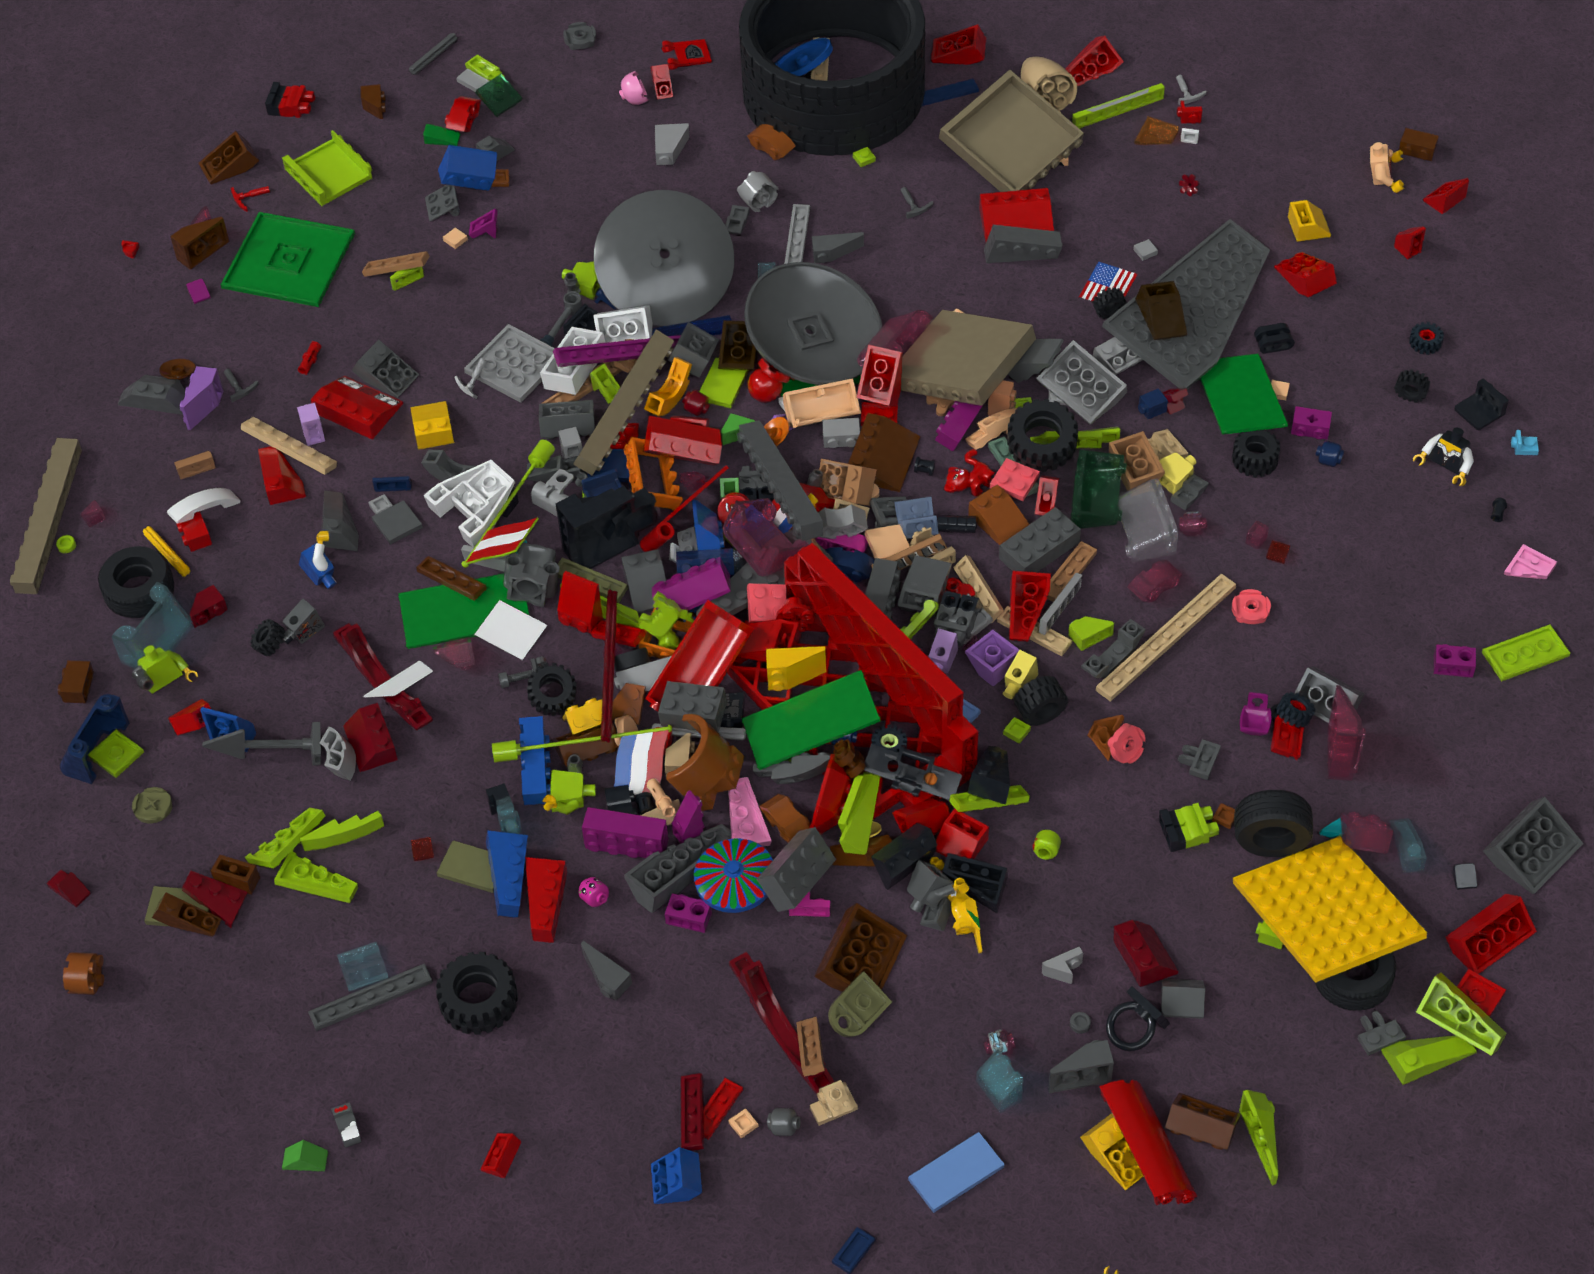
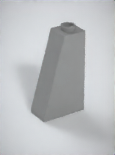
(641, 675)

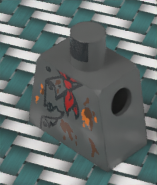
(302, 623)

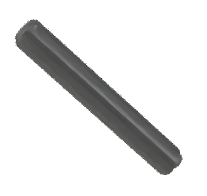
(433, 53)

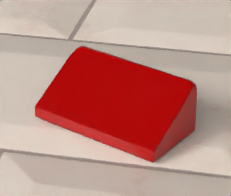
(501, 1154)

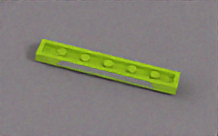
(1118, 106)

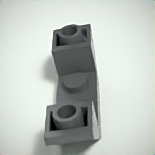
(1117, 653)

